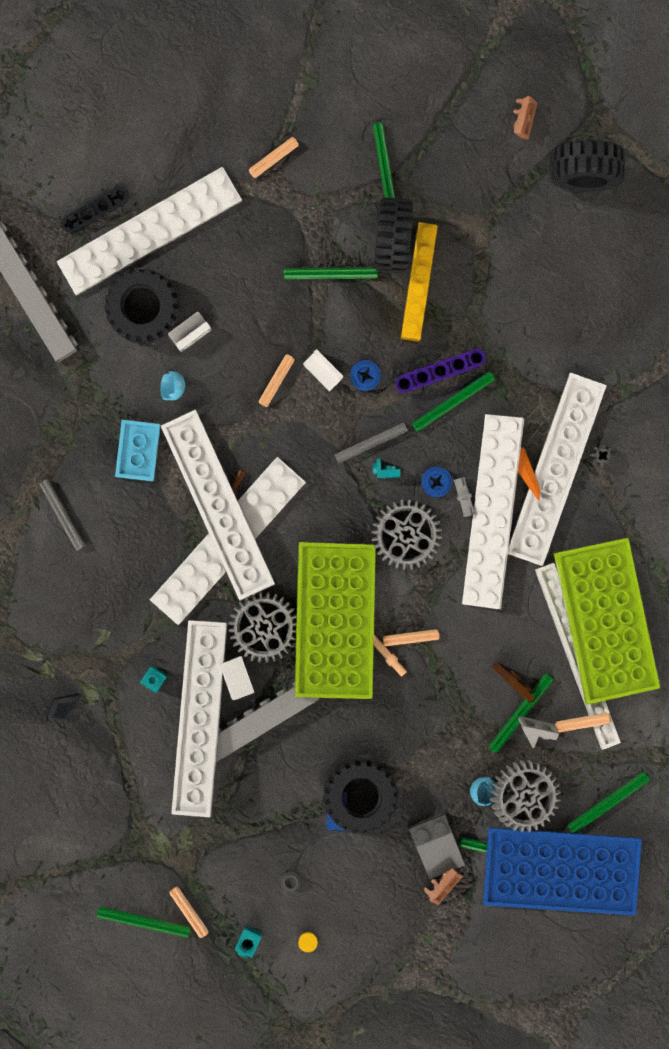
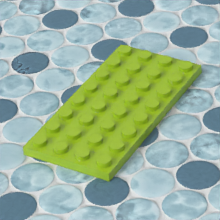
(335, 620)
(607, 621)

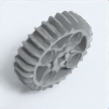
(431, 541)
(246, 645)
(532, 798)

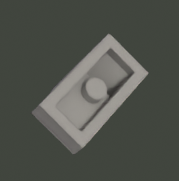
(536, 728)

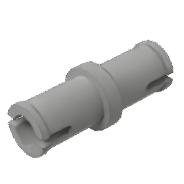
(464, 497)

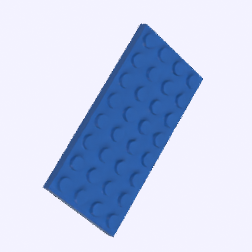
(562, 871)

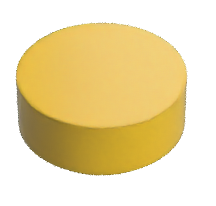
(308, 942)

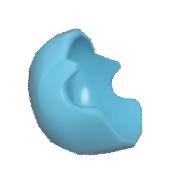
(172, 386)
(481, 789)

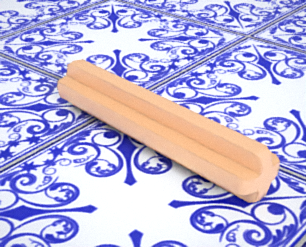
(273, 157)
(276, 380)
(412, 637)
(583, 722)
(189, 912)

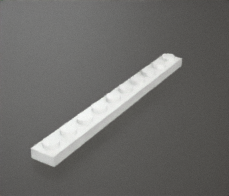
(550, 585)

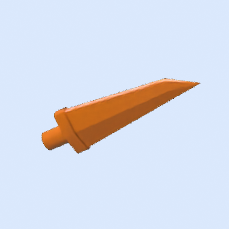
(527, 473)

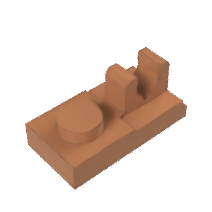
(525, 117)
(449, 880)

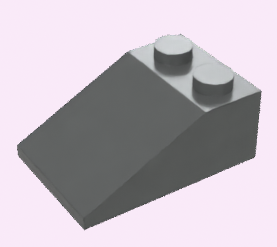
(436, 845)

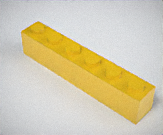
(419, 282)

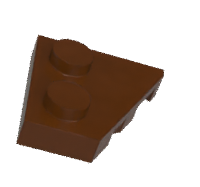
(512, 679)

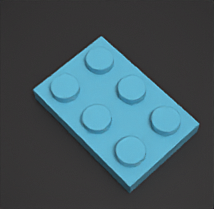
(137, 450)

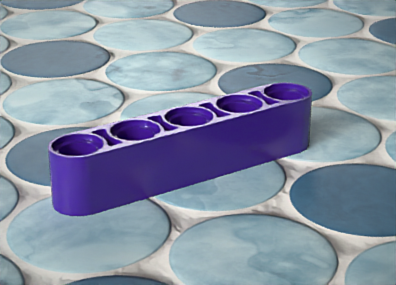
(447, 364)

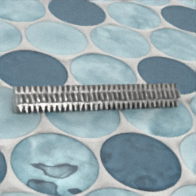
(369, 443)
(56, 505)

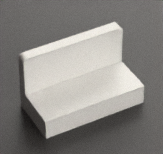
(189, 331)
(323, 370)
(236, 678)

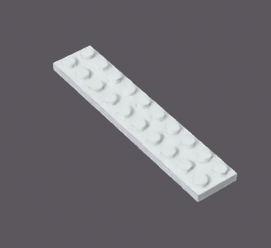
(149, 231)
(556, 468)
(218, 505)
(493, 511)
(204, 566)
(199, 719)

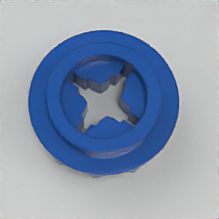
(374, 372)
(437, 491)

